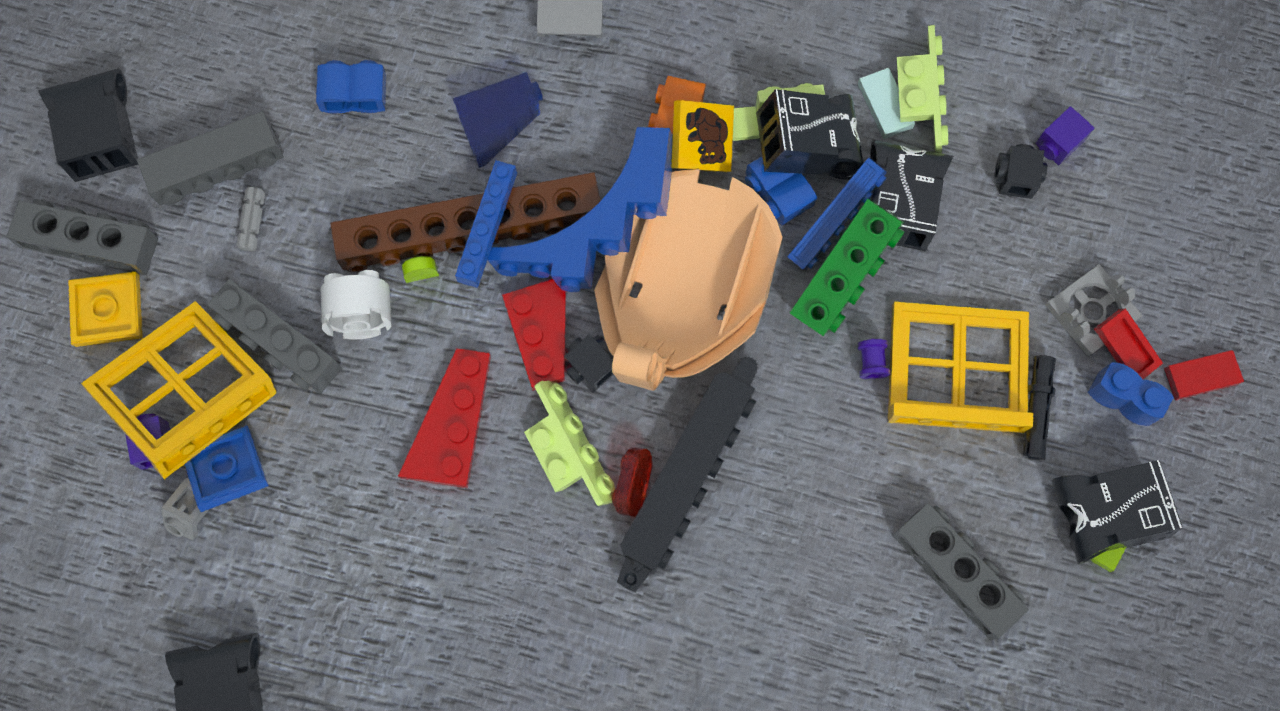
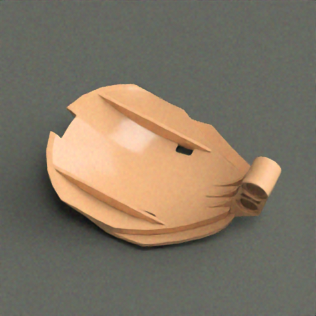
(701, 256)

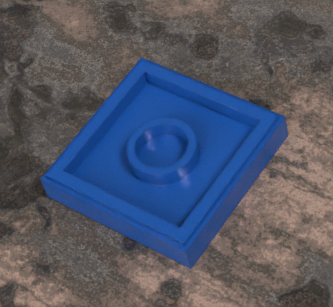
(226, 470)

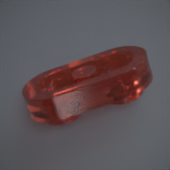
(633, 481)

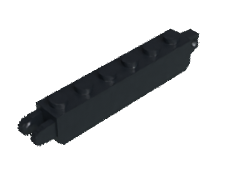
(685, 473)

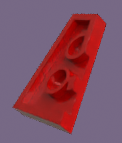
(539, 328)

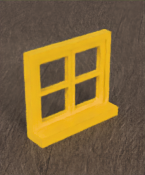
(957, 414)
(209, 418)

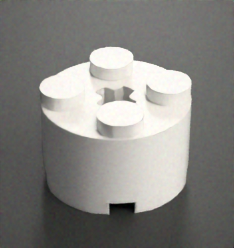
(355, 305)

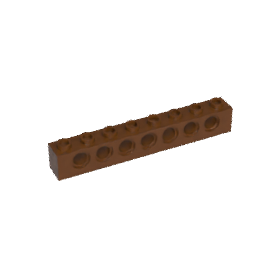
(352, 233)

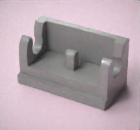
(570, 17)

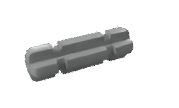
(250, 219)

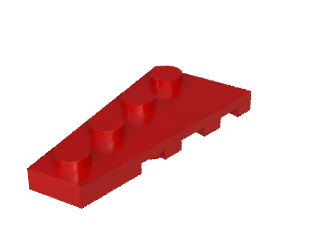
(450, 428)

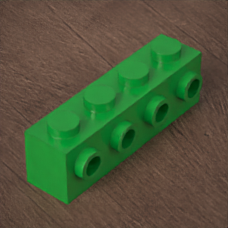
(847, 267)

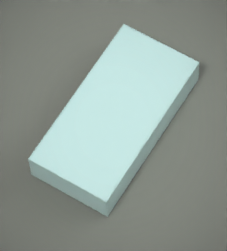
(883, 102)

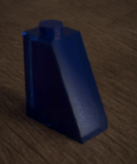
(497, 114)

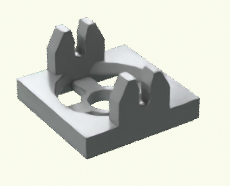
(1075, 321)

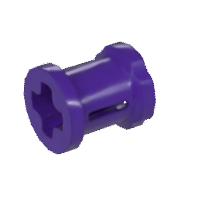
(873, 359)

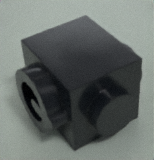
(1020, 171)
(589, 362)

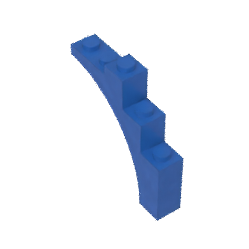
(607, 228)

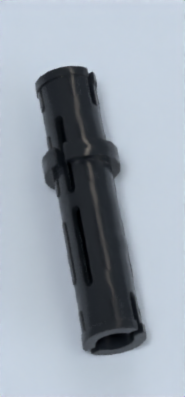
(1040, 399)

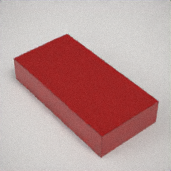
(1128, 343)
(1203, 375)

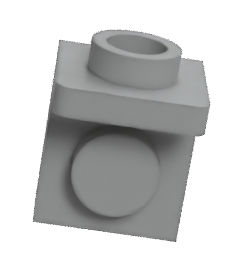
(181, 512)

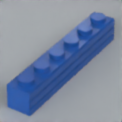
(837, 213)
(486, 224)

